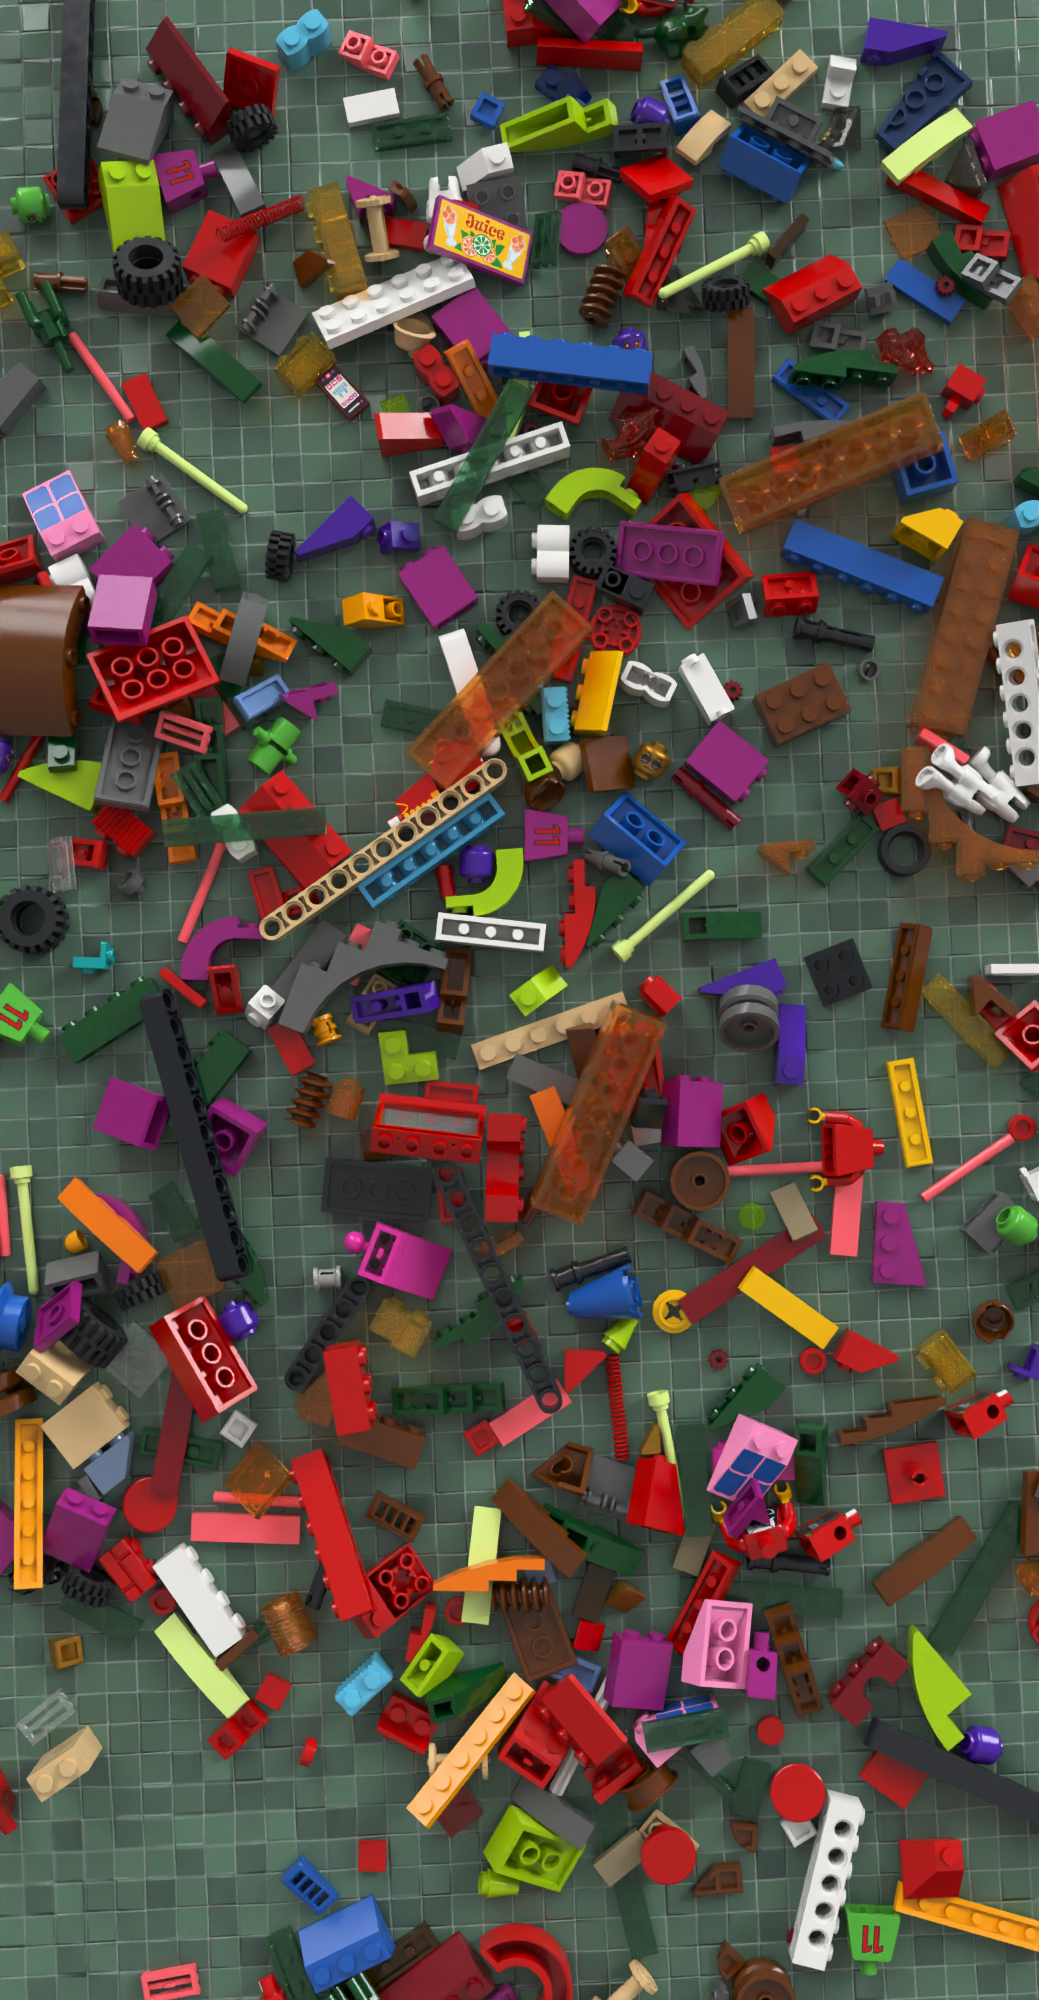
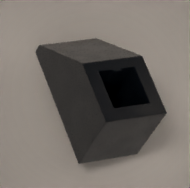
(624, 588)
(648, 1109)

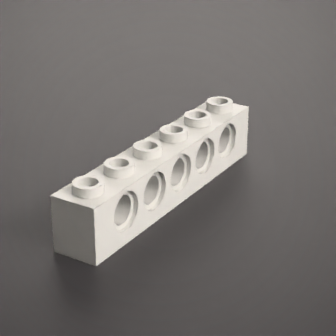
(518, 456)
(1028, 661)
(817, 1951)

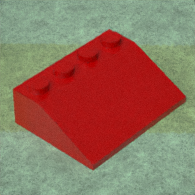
(696, 601)
(152, 676)

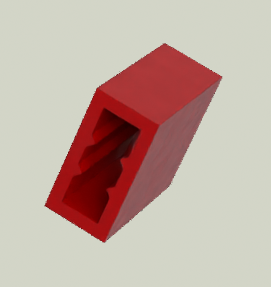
(220, 261)

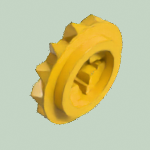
(660, 1311)

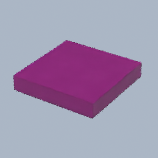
(58, 1316)

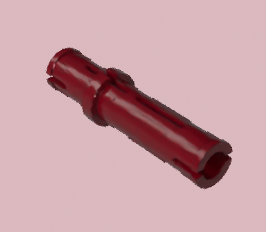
(706, 798)

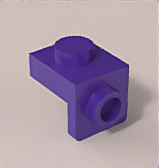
(399, 537)
(1030, 1367)

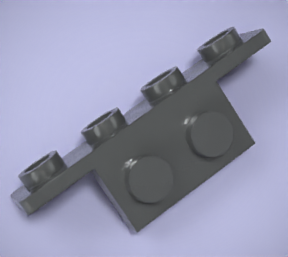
(790, 124)

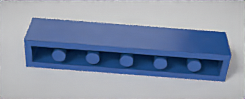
(570, 363)
(861, 566)

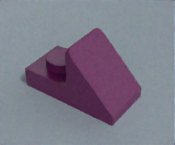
(359, 190)
(303, 698)
(745, 1508)

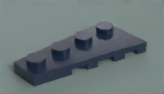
(933, 92)

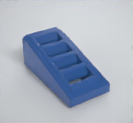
(685, 119)
(295, 1886)

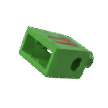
(20, 1018)
(871, 1934)

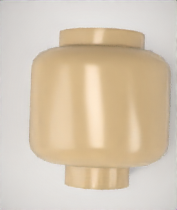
(567, 761)

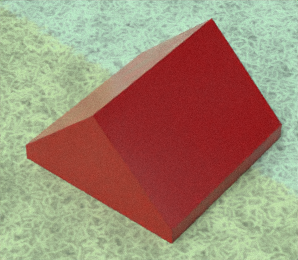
(561, 401)
(19, 560)

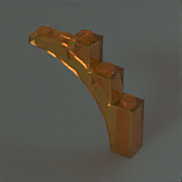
(946, 829)

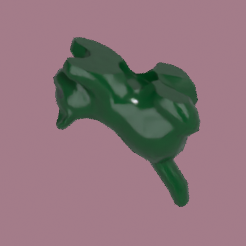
(677, 30)

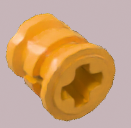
(325, 1030)

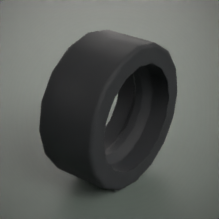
(924, 847)

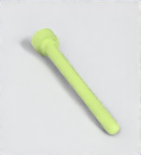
(757, 245)
(151, 442)
(624, 948)
(21, 1177)
(659, 1402)

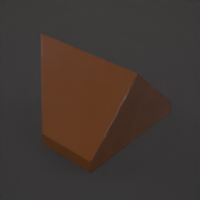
(567, 1469)

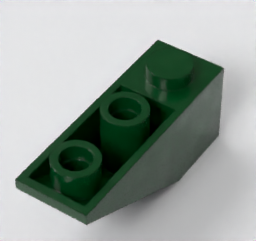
(338, 643)
(614, 899)
(720, 926)
(752, 1395)
(811, 1462)
(464, 1692)

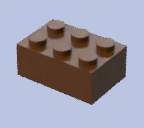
(801, 705)

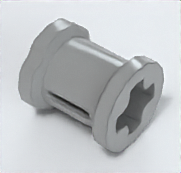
(328, 1278)

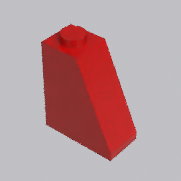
(406, 433)
(653, 464)
(656, 1496)

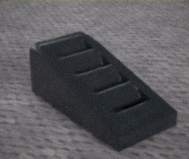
(732, 92)

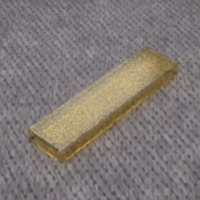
(956, 1012)

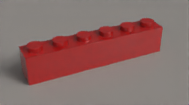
(333, 1536)

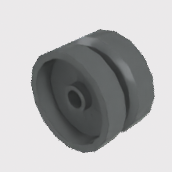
(748, 1018)

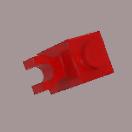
(962, 390)

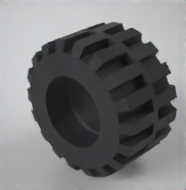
(147, 271)
(54, 919)
(96, 1337)

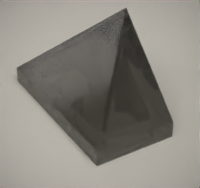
(843, 130)
(967, 172)
(681, 302)

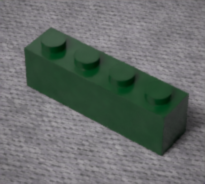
(106, 1023)
(218, 1066)

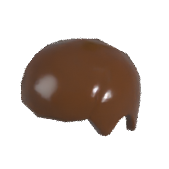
(544, 792)
(993, 1320)

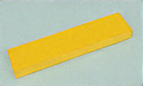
(909, 1112)
(788, 1307)

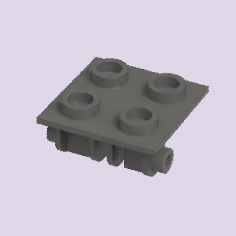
(499, 199)
(272, 319)
(155, 508)
(608, 1487)

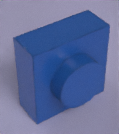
(487, 111)

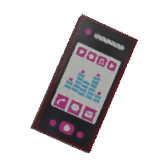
(342, 392)

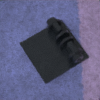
(838, 972)

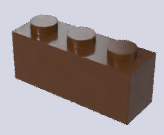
(388, 1441)

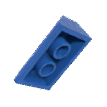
(764, 163)
(637, 836)
(345, 1943)

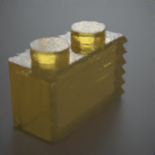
(304, 364)
(945, 1361)

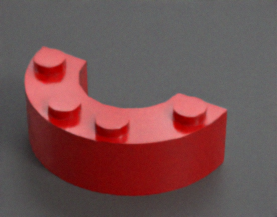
(503, 1167)
(531, 1948)

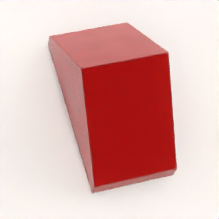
(91, 854)
(579, 1363)

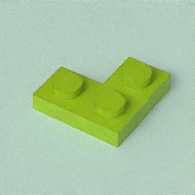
(399, 1064)

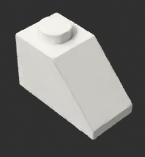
(486, 165)

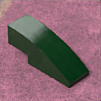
(951, 262)

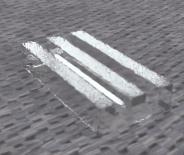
(62, 864)
(64, 1702)

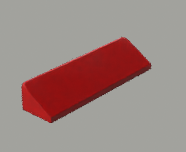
(593, 54)
(943, 197)
(659, 251)
(712, 1584)

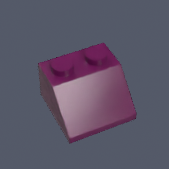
(235, 1133)

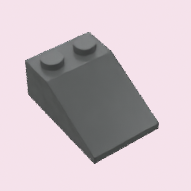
(136, 121)

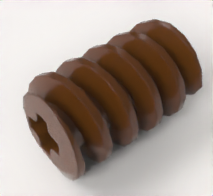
(599, 295)
(308, 1099)
(520, 1594)

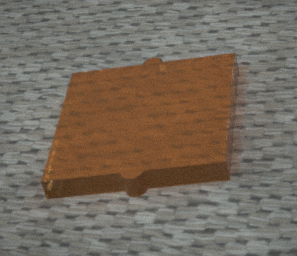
(912, 231)
(200, 306)

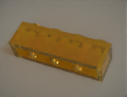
(730, 39)
(336, 239)

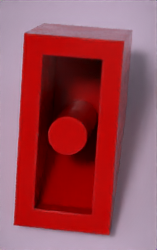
(861, 1353)

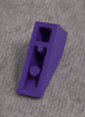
(895, 42)
(338, 531)
(764, 974)
(395, 1002)
(790, 1046)

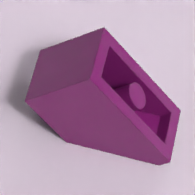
(458, 426)

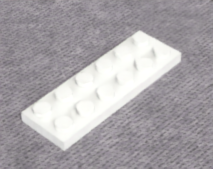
(392, 300)

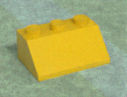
(596, 694)

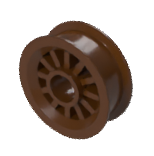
(648, 1785)

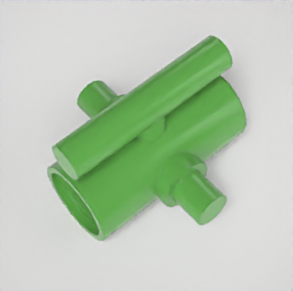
(274, 745)

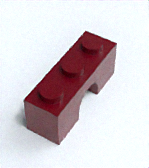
(878, 1661)

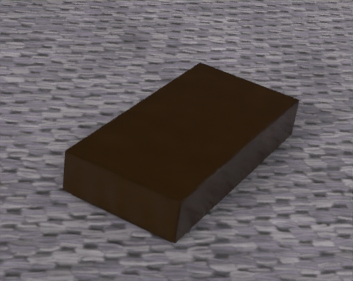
(786, 241)
(593, 1593)

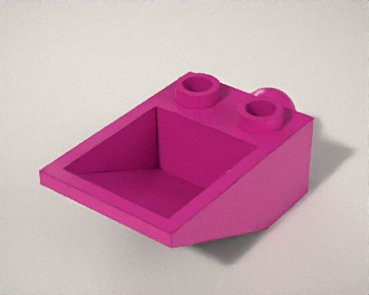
(405, 1260)

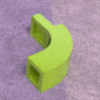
(590, 484)
(525, 750)
(501, 890)

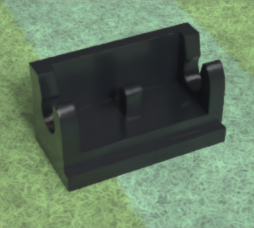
(640, 138)

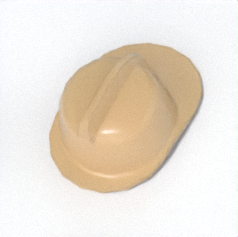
(413, 332)

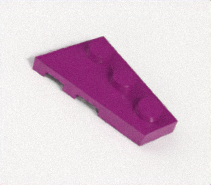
(894, 1248)

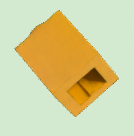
(372, 611)

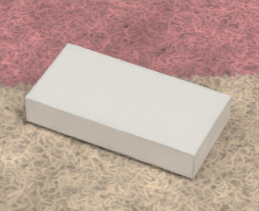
(371, 107)
(1012, 970)

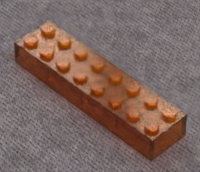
(832, 463)
(963, 628)
(499, 691)
(597, 1112)

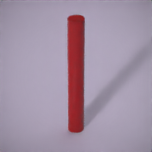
(23, 763)

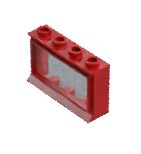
(428, 1128)

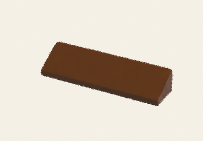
(906, 977)

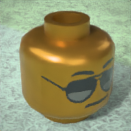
(651, 761)

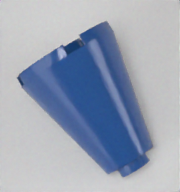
(608, 1297)

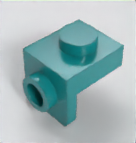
(90, 965)

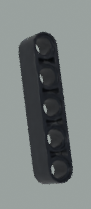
(319, 1341)

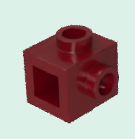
(860, 792)

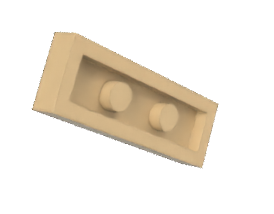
(782, 83)

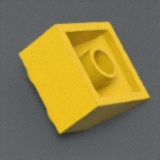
(928, 532)

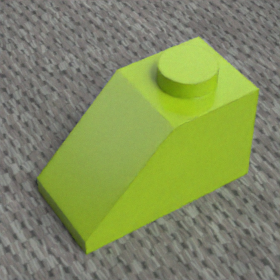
(538, 991)
(432, 1664)

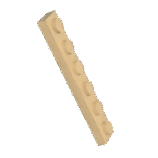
(541, 1033)

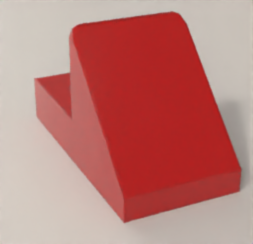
(225, 988)

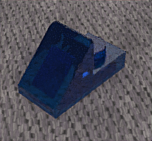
(558, 85)

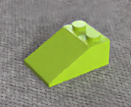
(130, 200)
(530, 1851)

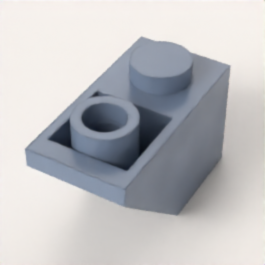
(113, 1465)

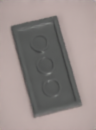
(129, 764)

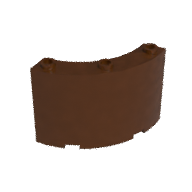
(39, 658)

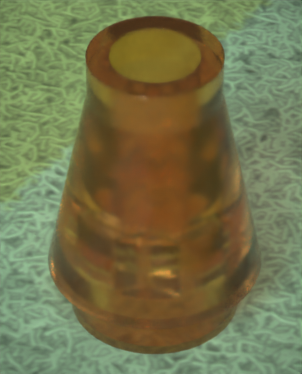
(121, 439)

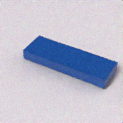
(920, 290)
(821, 403)

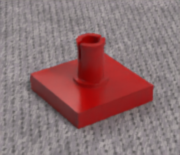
(250, 80)
(913, 1472)

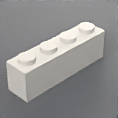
(490, 932)
(200, 1598)

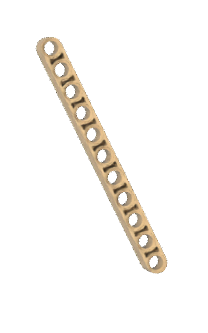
(376, 862)

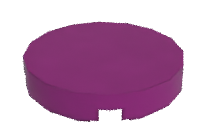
(582, 229)

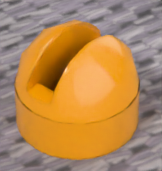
(76, 1241)

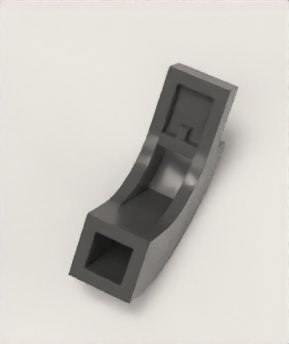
(243, 638)

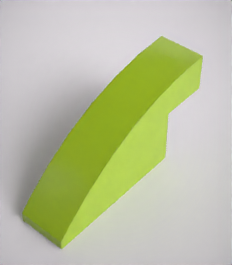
(559, 125)
(73, 786)
(935, 1687)

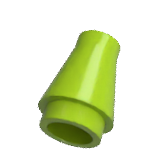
(619, 1334)
(496, 1885)

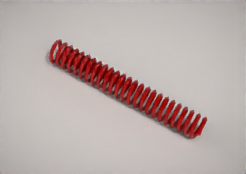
(275, 214)
(619, 1386)

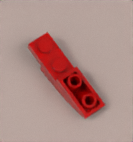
(577, 925)

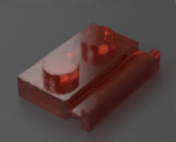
(460, 1812)

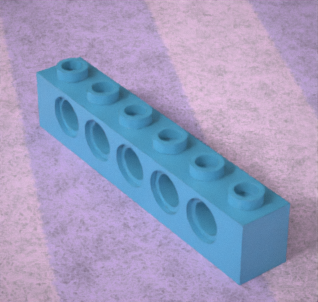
(432, 851)

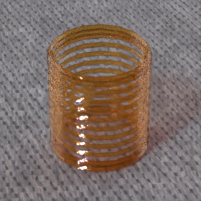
(296, 1628)

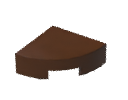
(745, 1833)
(729, 1961)

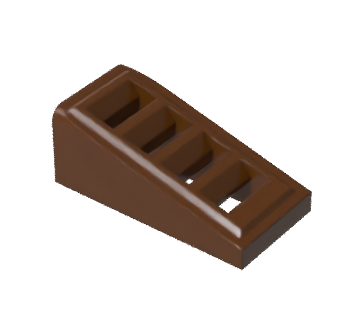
(399, 1507)

